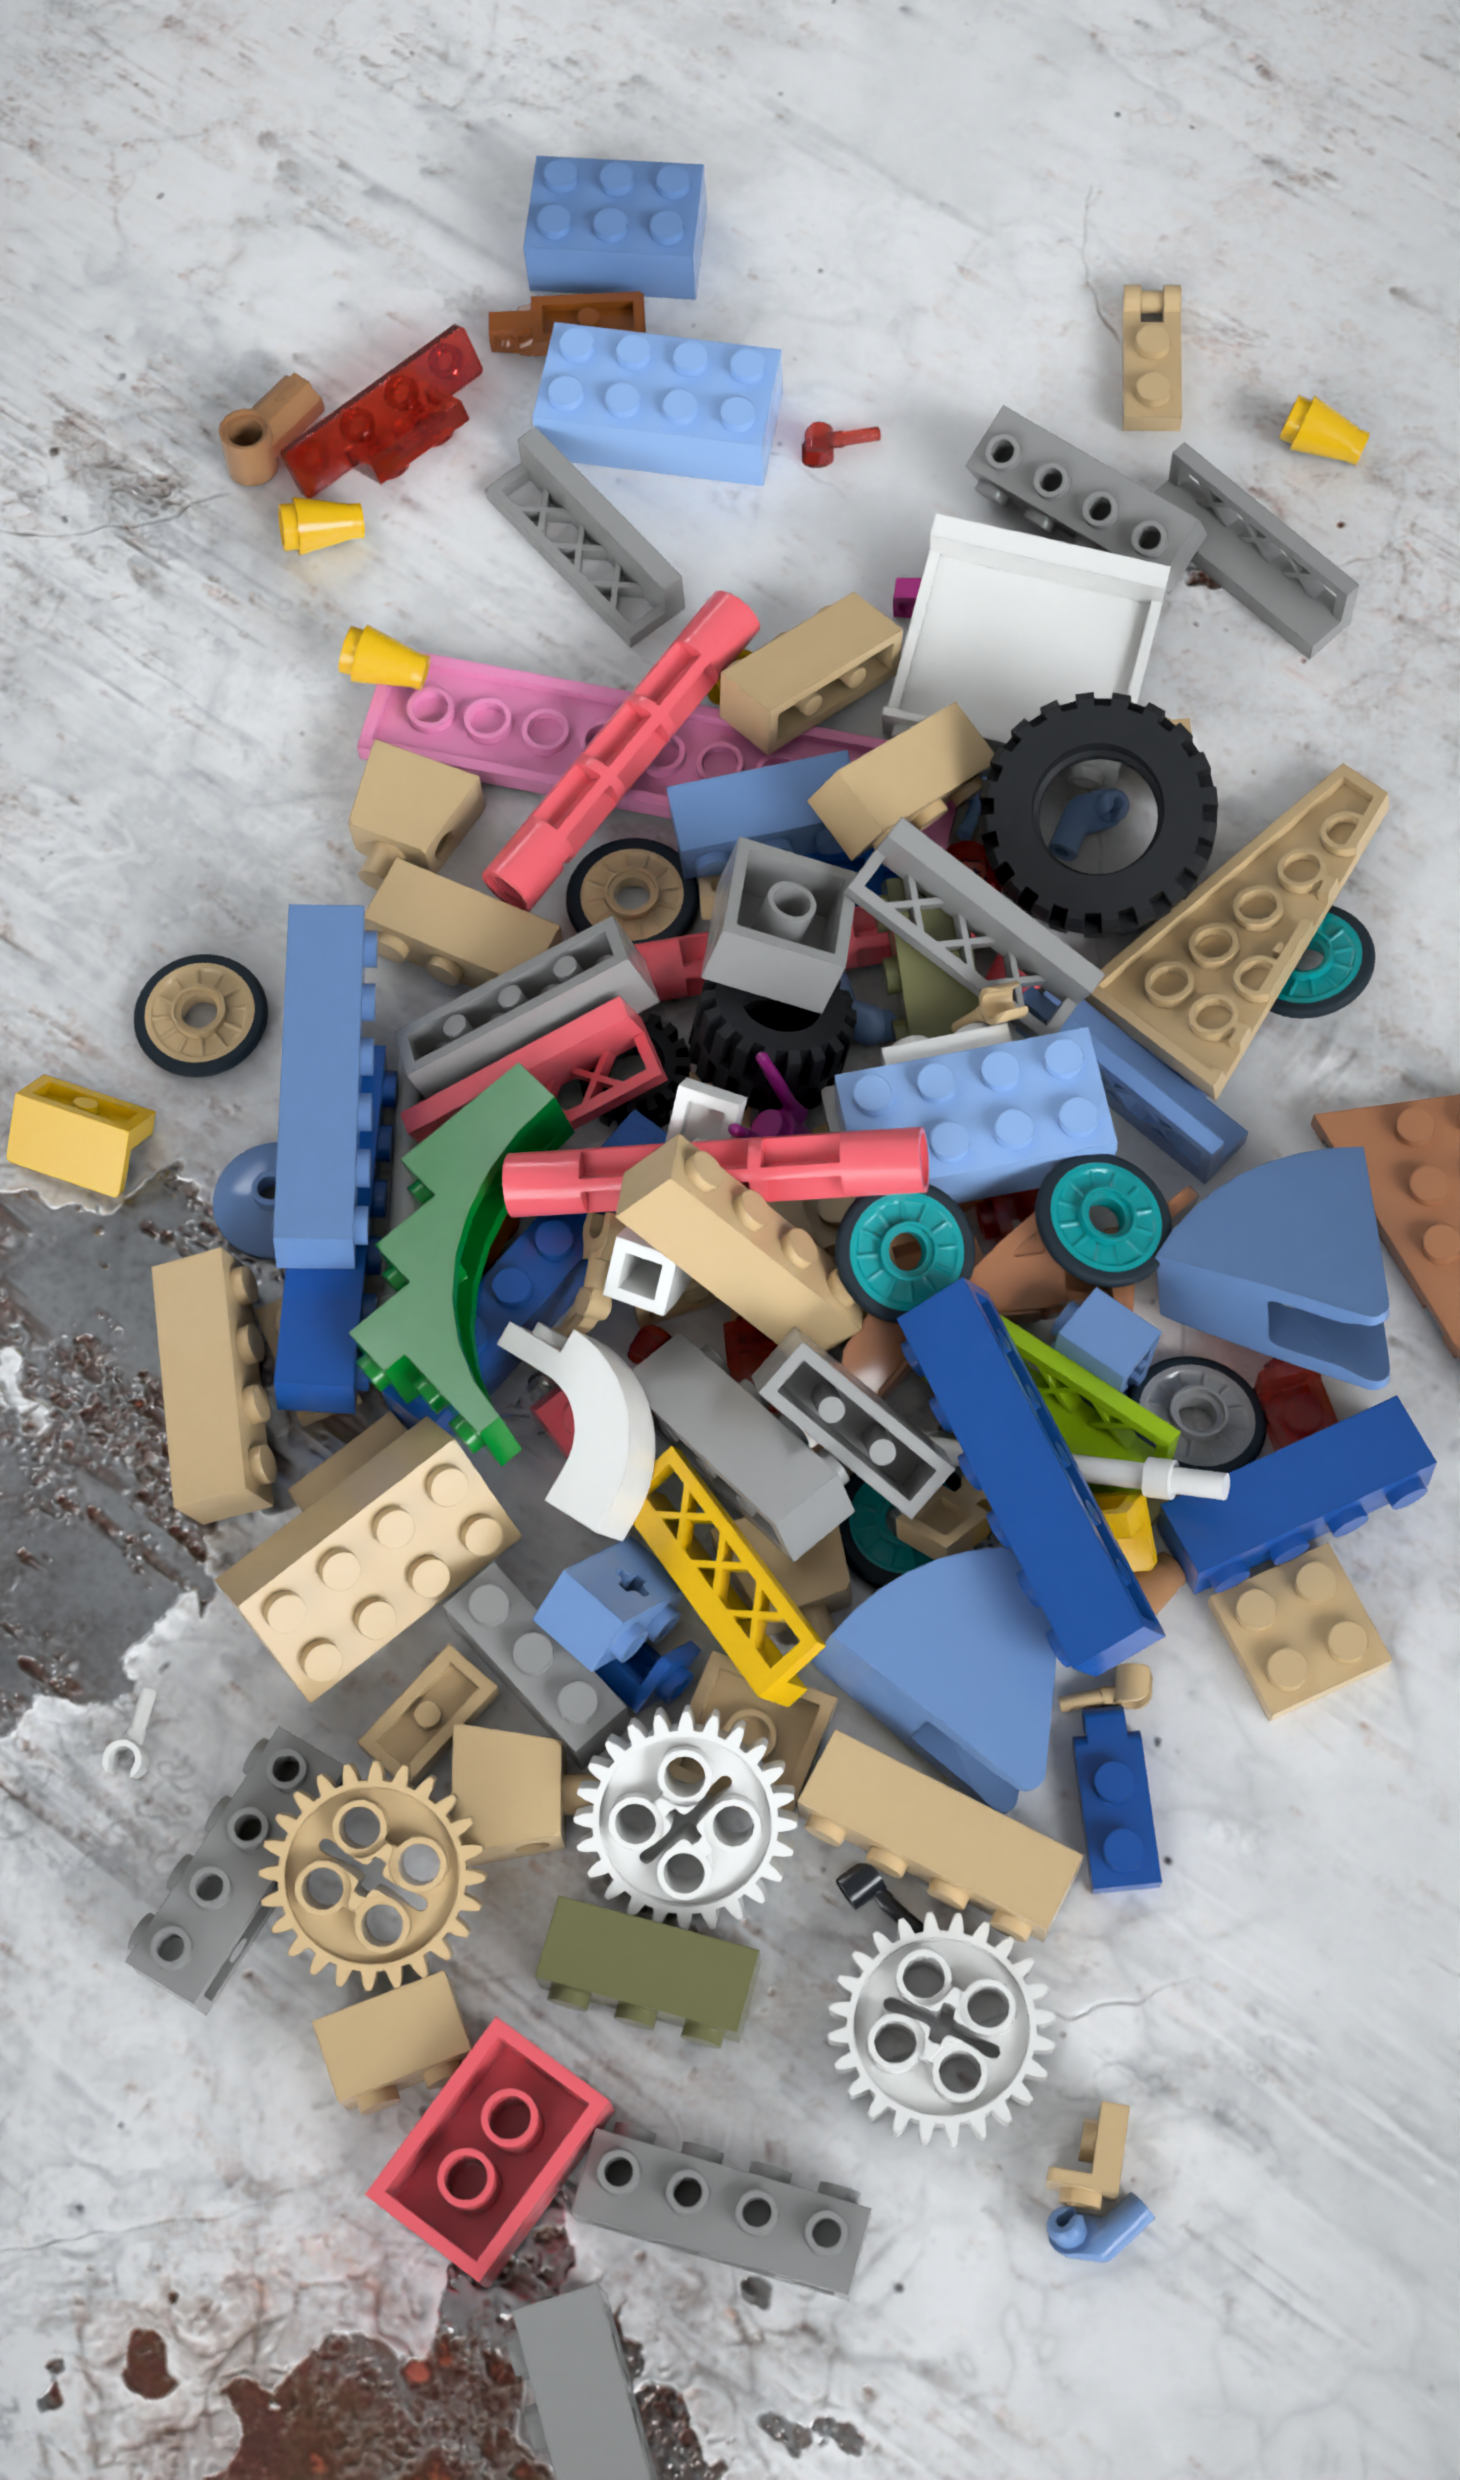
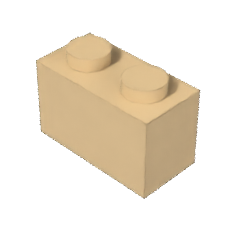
(394, 2043)

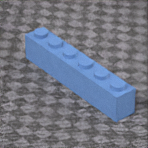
(321, 1088)

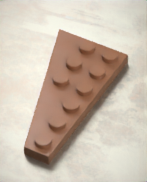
(1414, 1191)

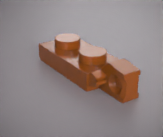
(531, 326)

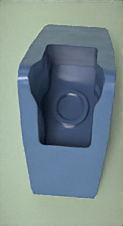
(1291, 1237)
(955, 1671)

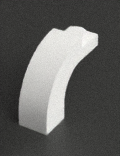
(636, 1269)
(613, 1427)

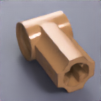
(256, 435)

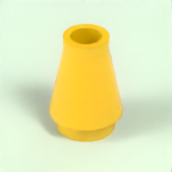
(1322, 431)
(317, 524)
(382, 660)

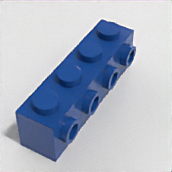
(1298, 1496)

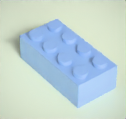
(660, 403)
(989, 1112)

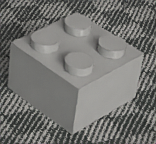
(780, 926)

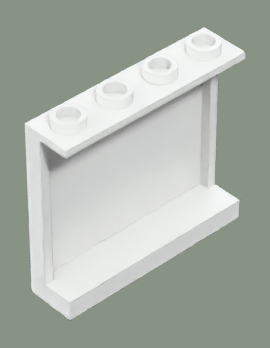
(1022, 624)

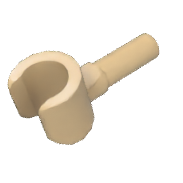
(994, 1007)
(1131, 1690)

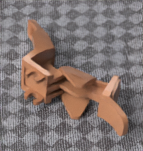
(1017, 1276)

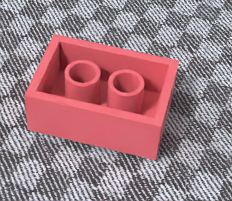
(491, 2152)

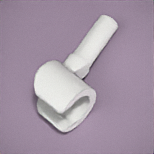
(133, 1738)

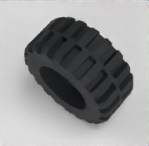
(1080, 733)

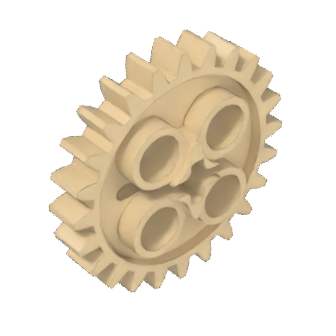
(340, 1930)

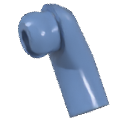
(1094, 2236)

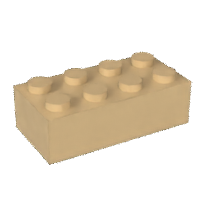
(369, 1558)

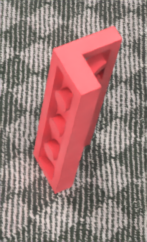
(555, 1060)

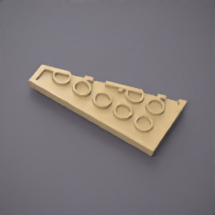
(1219, 960)

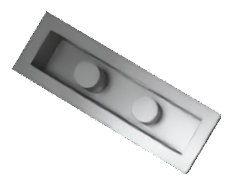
(852, 1422)
(534, 1667)

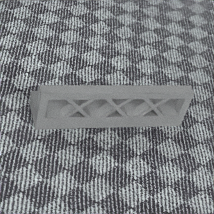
(602, 525)
(1248, 559)
(983, 912)

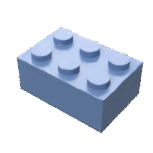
(615, 227)

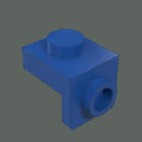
(649, 1676)

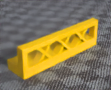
(708, 1586)

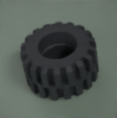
(801, 1043)

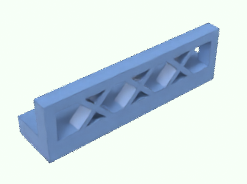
(1150, 1092)

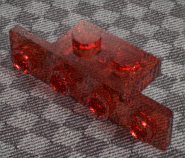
(390, 419)

